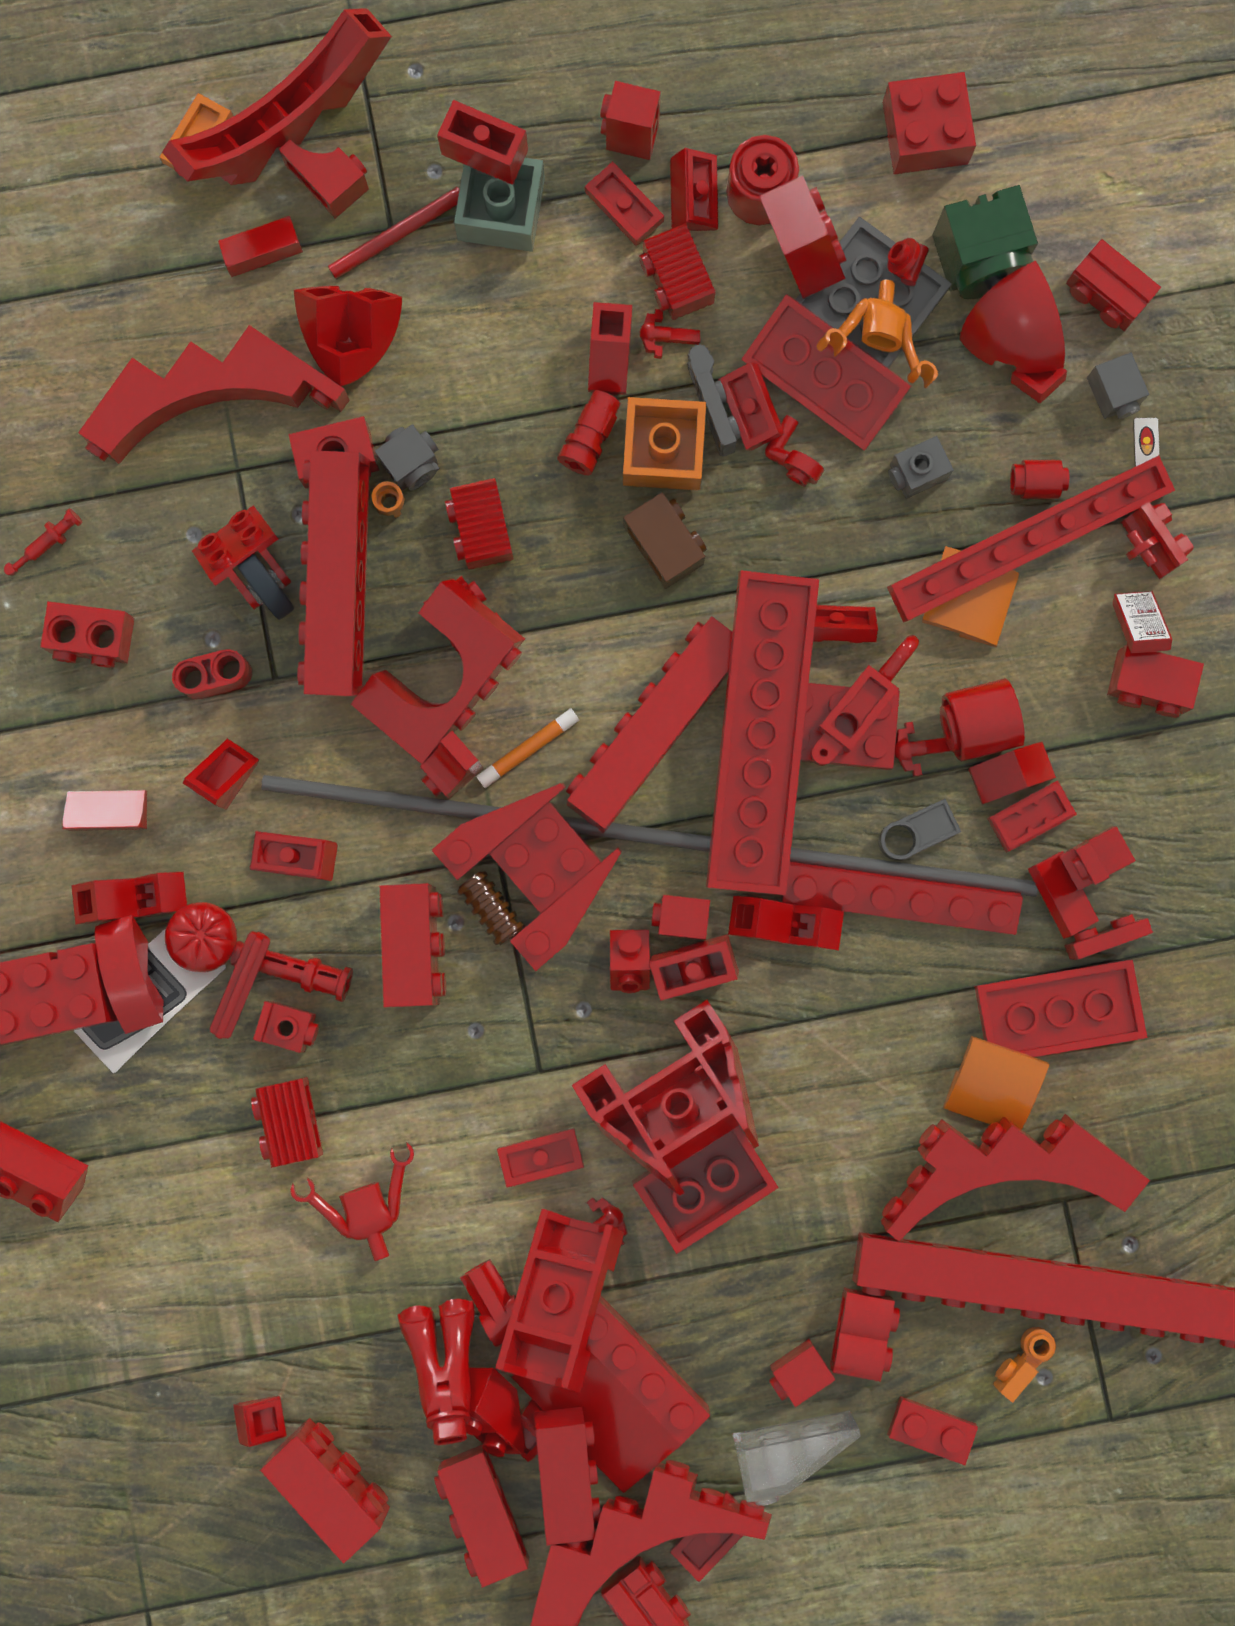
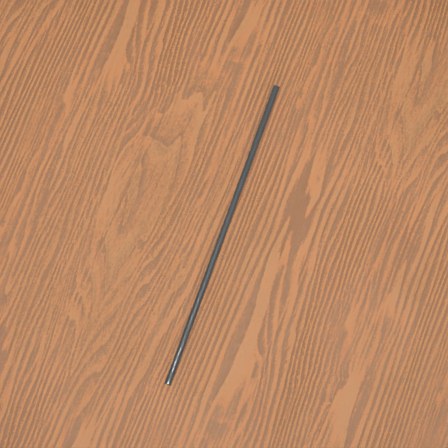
(644, 834)

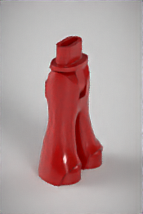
(445, 1389)

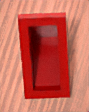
(1012, 772)
(222, 774)

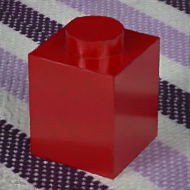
(681, 917)
(800, 1374)

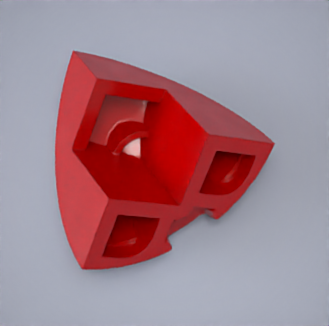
(1017, 324)
(347, 328)

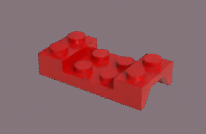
(558, 1300)

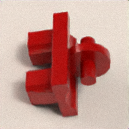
(1154, 541)

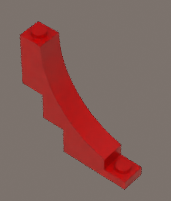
(251, 371)

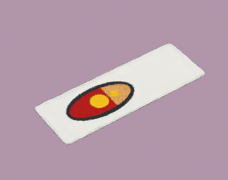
(1146, 439)

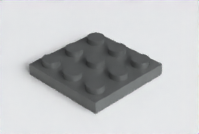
(865, 268)

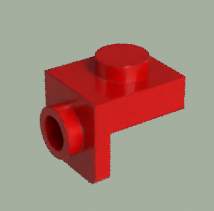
(629, 960)

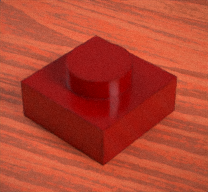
(1039, 385)

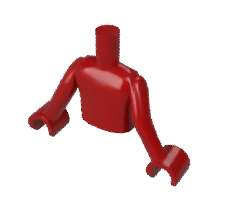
(364, 1208)

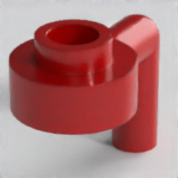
(800, 466)

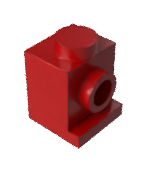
(269, 1025)

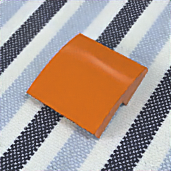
(977, 613)
(995, 1083)

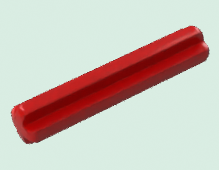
(239, 984)

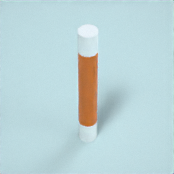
(527, 748)

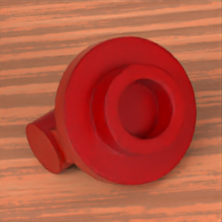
(907, 260)

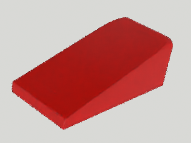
(293, 856)

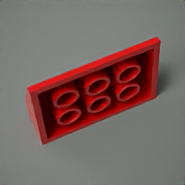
(631, 1397)

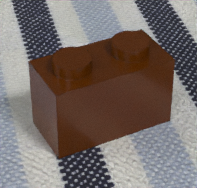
(665, 539)

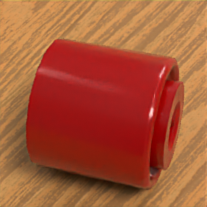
(745, 186)
(982, 720)

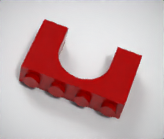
(485, 649)

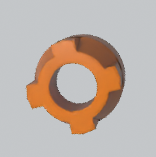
(385, 490)

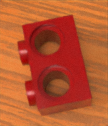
(89, 626)

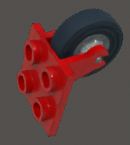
(236, 546)

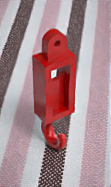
(864, 701)

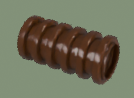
(490, 908)

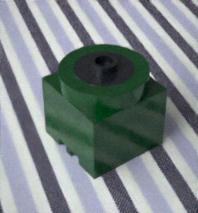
(984, 241)

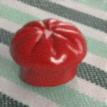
(200, 937)

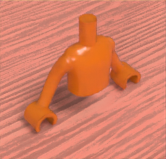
(885, 329)

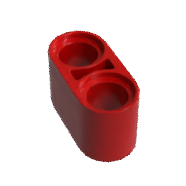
(211, 668)

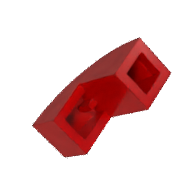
(118, 898)
(786, 923)
(124, 971)

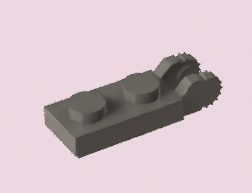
(723, 428)

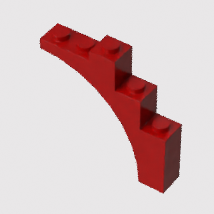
(322, 81)
(1009, 1154)
(625, 1530)

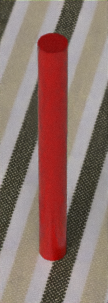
(394, 233)

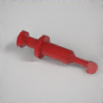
(45, 541)

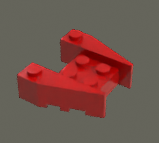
(543, 861)
(680, 1105)

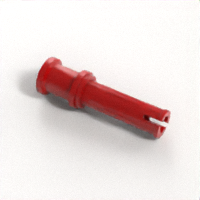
(310, 973)

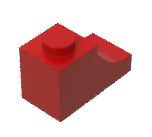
(328, 176)
(450, 767)

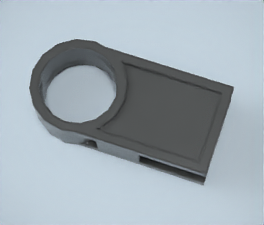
(927, 829)

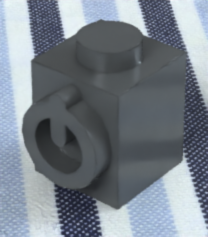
(409, 457)

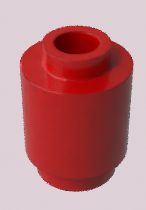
(1039, 479)

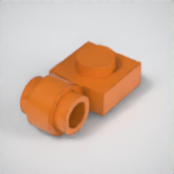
(1017, 1373)

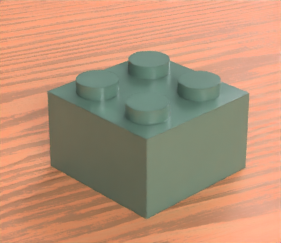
(500, 212)

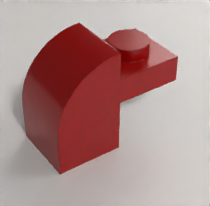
(1097, 858)

